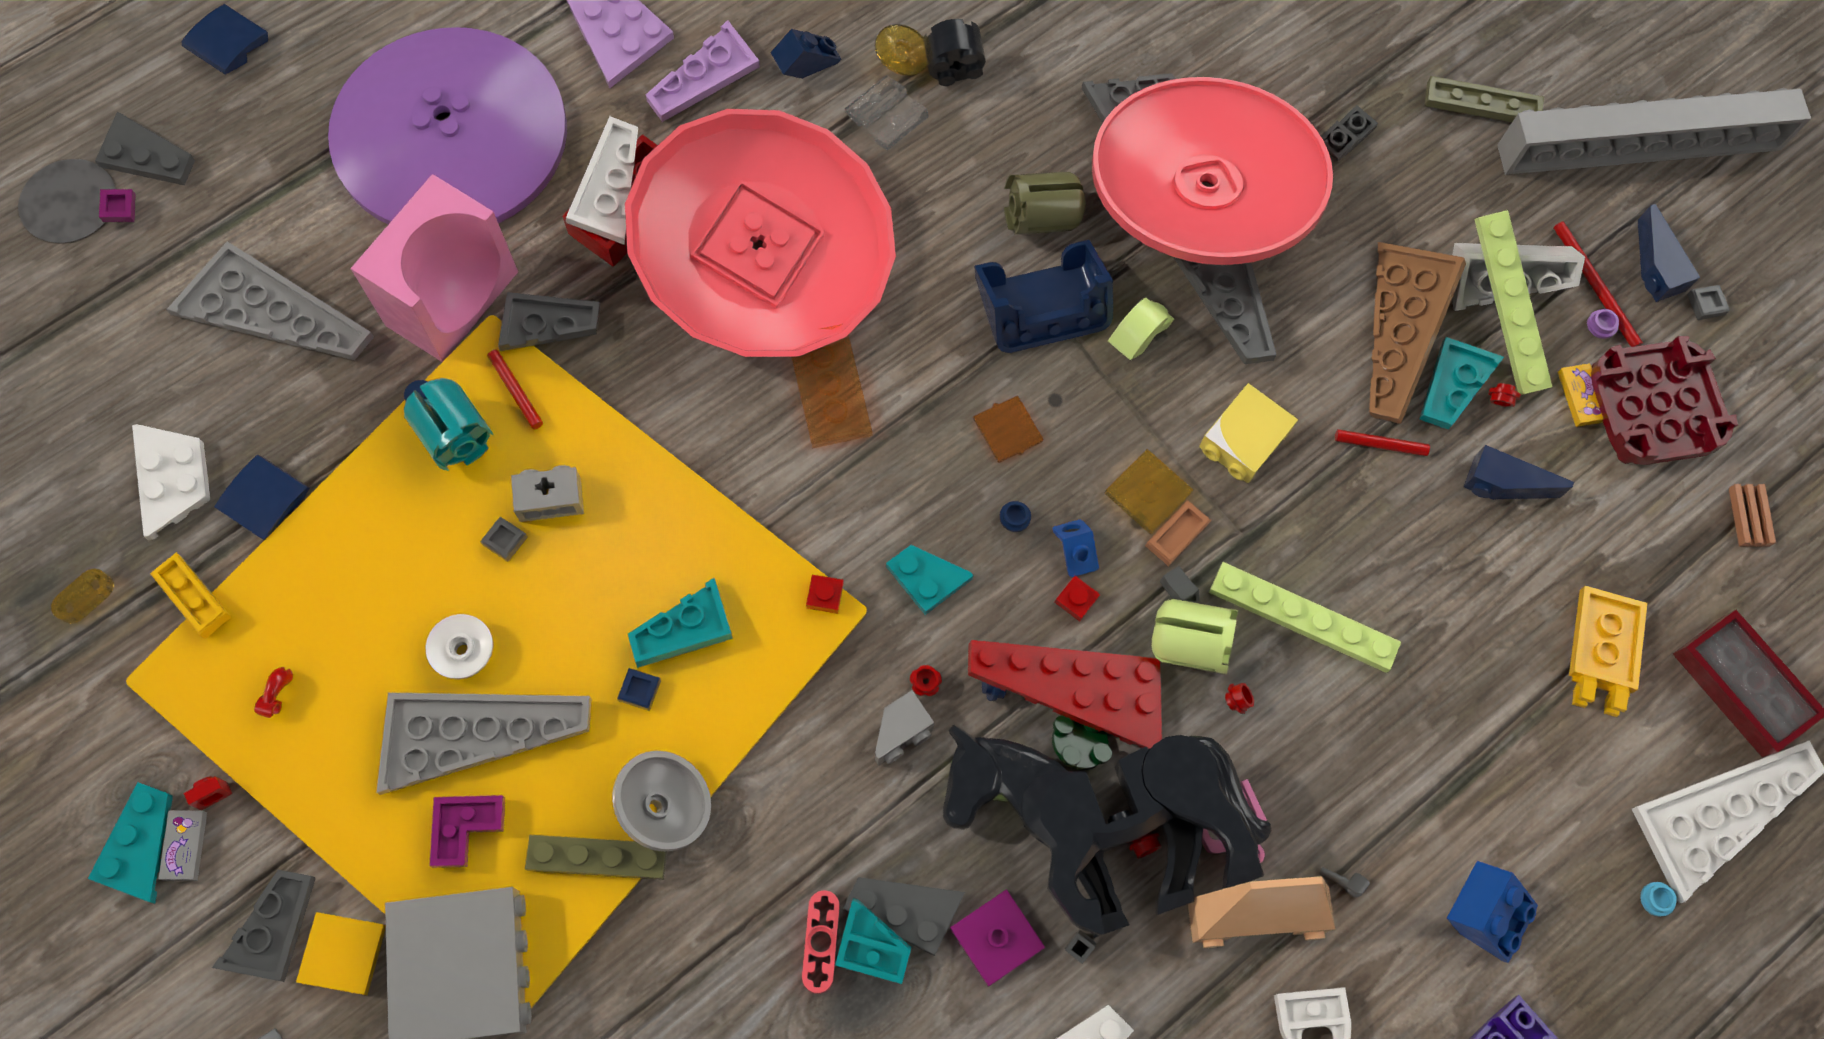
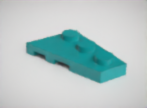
(1456, 380)
(135, 845)

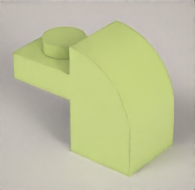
(1140, 328)

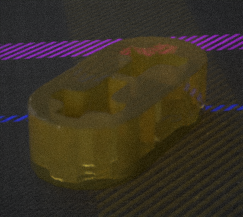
(82, 596)

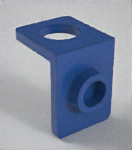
(1078, 547)

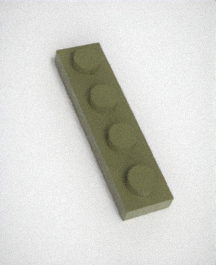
(1479, 99)
(594, 857)

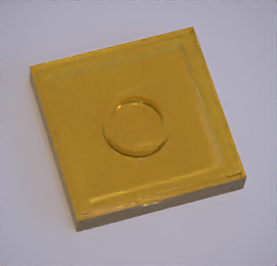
(1148, 491)

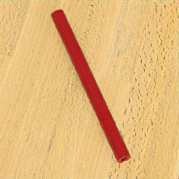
(1599, 287)

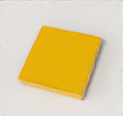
(341, 953)

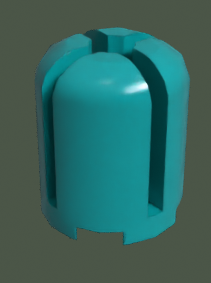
(447, 423)

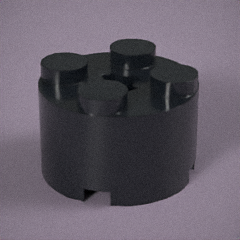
(954, 51)

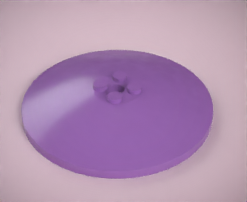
(494, 146)

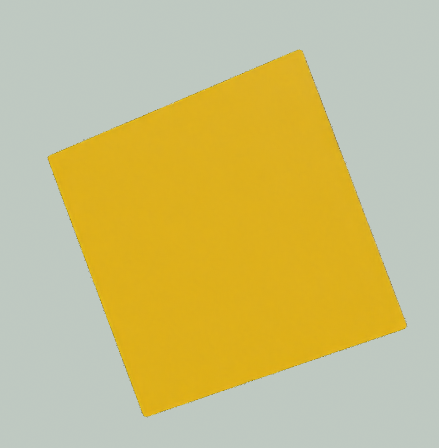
(397, 547)

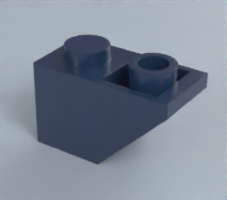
(804, 54)

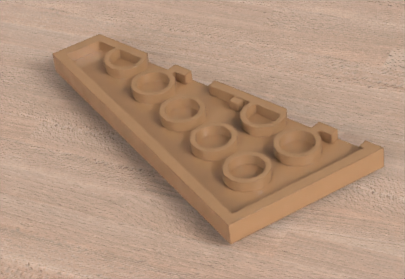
(1408, 313)

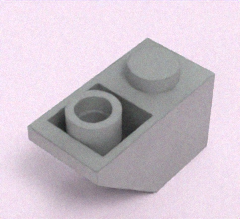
(901, 725)

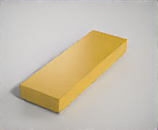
(190, 595)

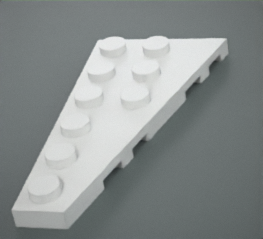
(1715, 819)

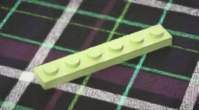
(1513, 302)
(1305, 617)

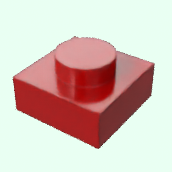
(825, 594)
(1077, 598)
(207, 792)

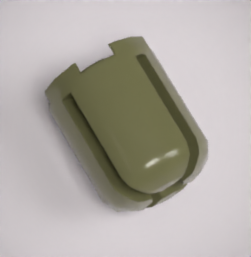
(1044, 202)

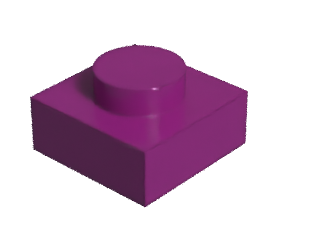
(117, 205)

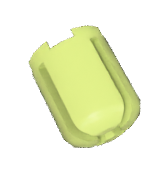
(1194, 635)

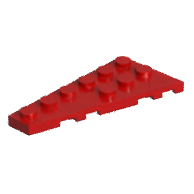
(1089, 687)

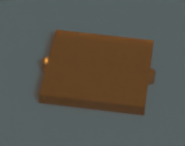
(1008, 429)

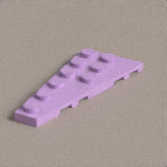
(619, 34)

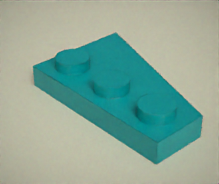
(686, 627)

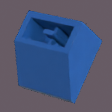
(1493, 910)

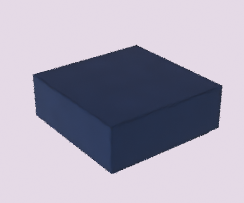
(639, 689)

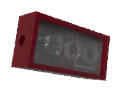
(1750, 684)

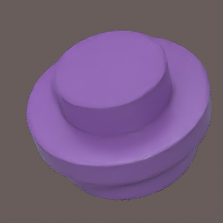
(1603, 323)

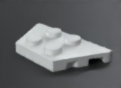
(169, 477)

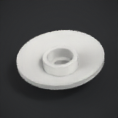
(452, 633)

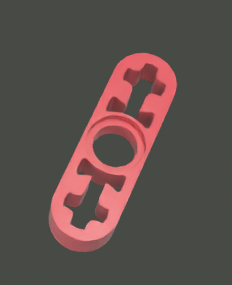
(809, 967)

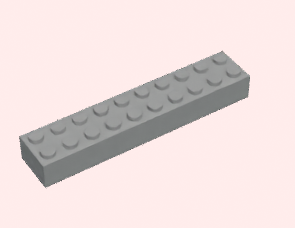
(1652, 131)

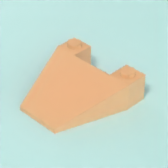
(1263, 909)

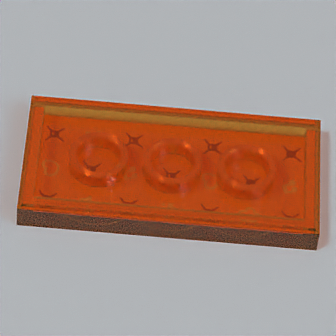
(832, 394)

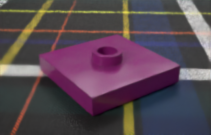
(997, 938)

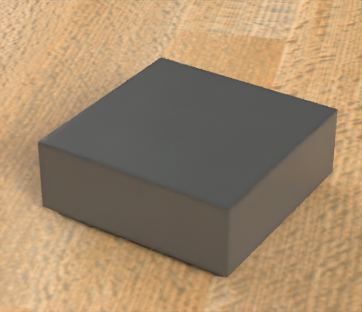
(1708, 302)
(503, 539)

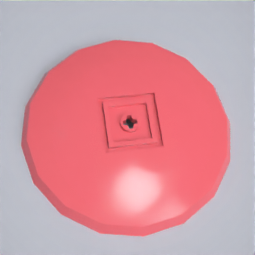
(770, 181)

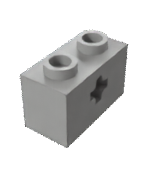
(563, 497)

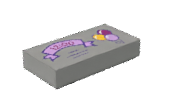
(182, 845)

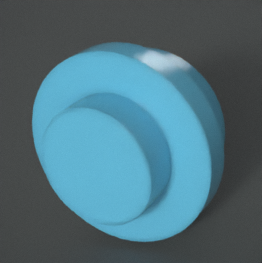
(1658, 899)

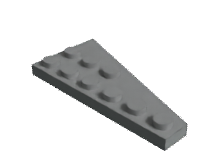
(255, 300)
(453, 732)

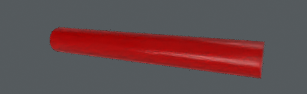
(515, 389)
(1382, 442)

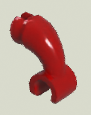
(267, 703)

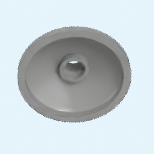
(673, 789)

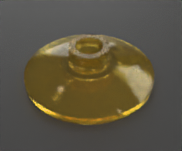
(901, 49)

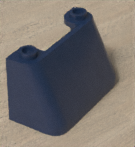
(1048, 302)

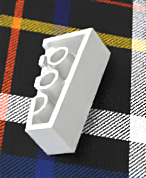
(1543, 267)

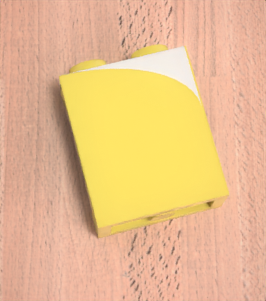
(1247, 433)

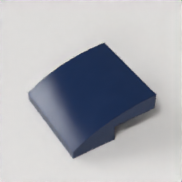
(224, 39)
(261, 496)

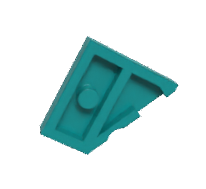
(927, 577)
(872, 946)

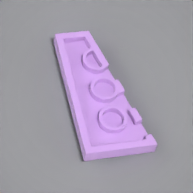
(704, 73)

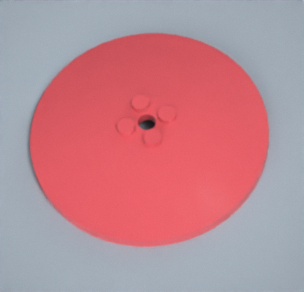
(1251, 145)

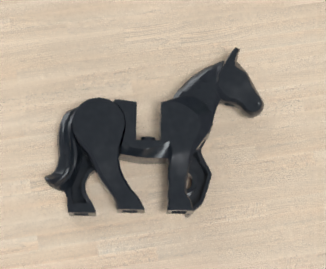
(1174, 785)

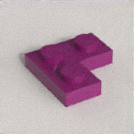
(454, 820)

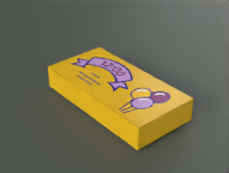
(1580, 394)

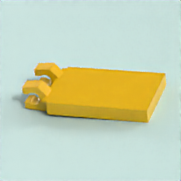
(1607, 648)

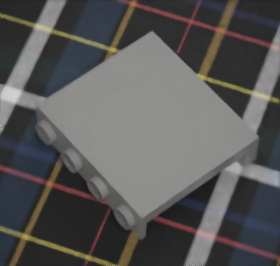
(457, 966)

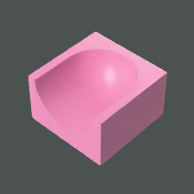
(436, 267)

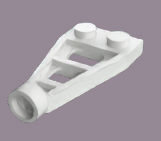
(1311, 1010)

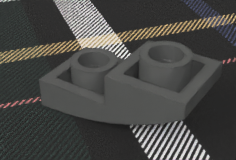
(1348, 133)

